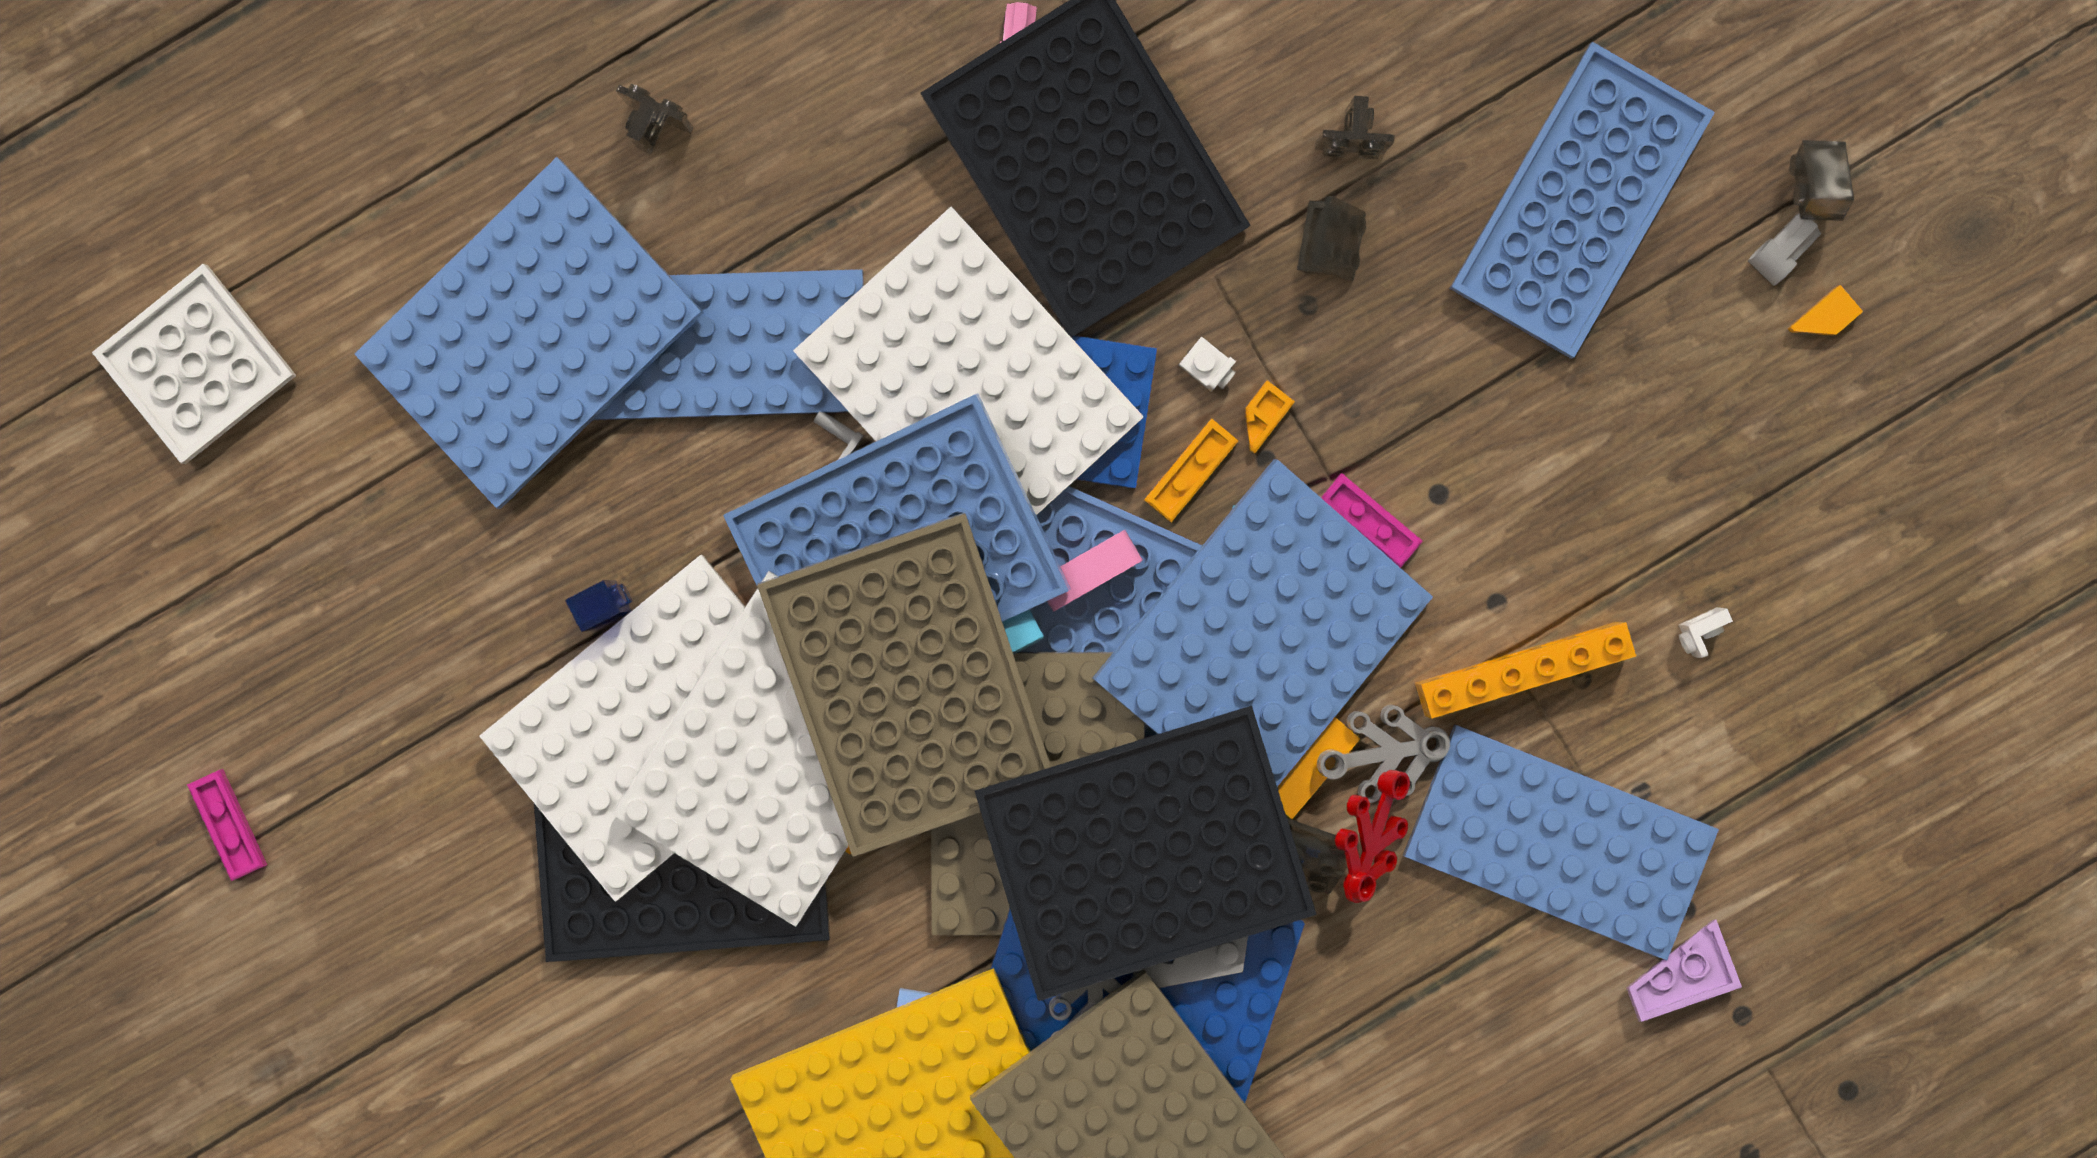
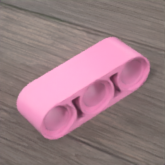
(1097, 567)

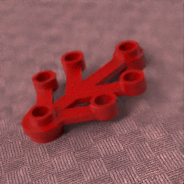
(1362, 877)

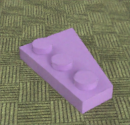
(1690, 975)

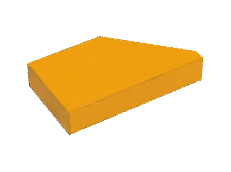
(1828, 315)
(1265, 413)

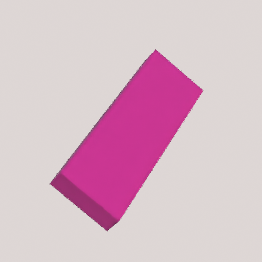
(1371, 520)
(227, 824)

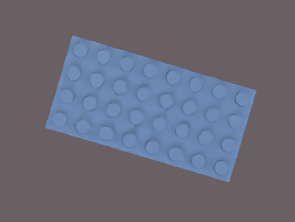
(1582, 200)
(742, 349)
(1560, 842)

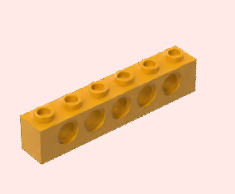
(1525, 669)

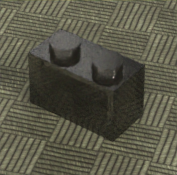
(1822, 180)

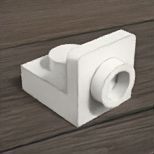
(1208, 365)
(1707, 624)

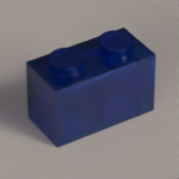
(599, 604)

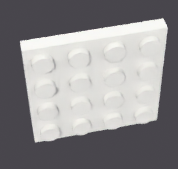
(194, 364)

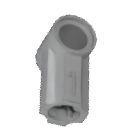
(1778, 255)

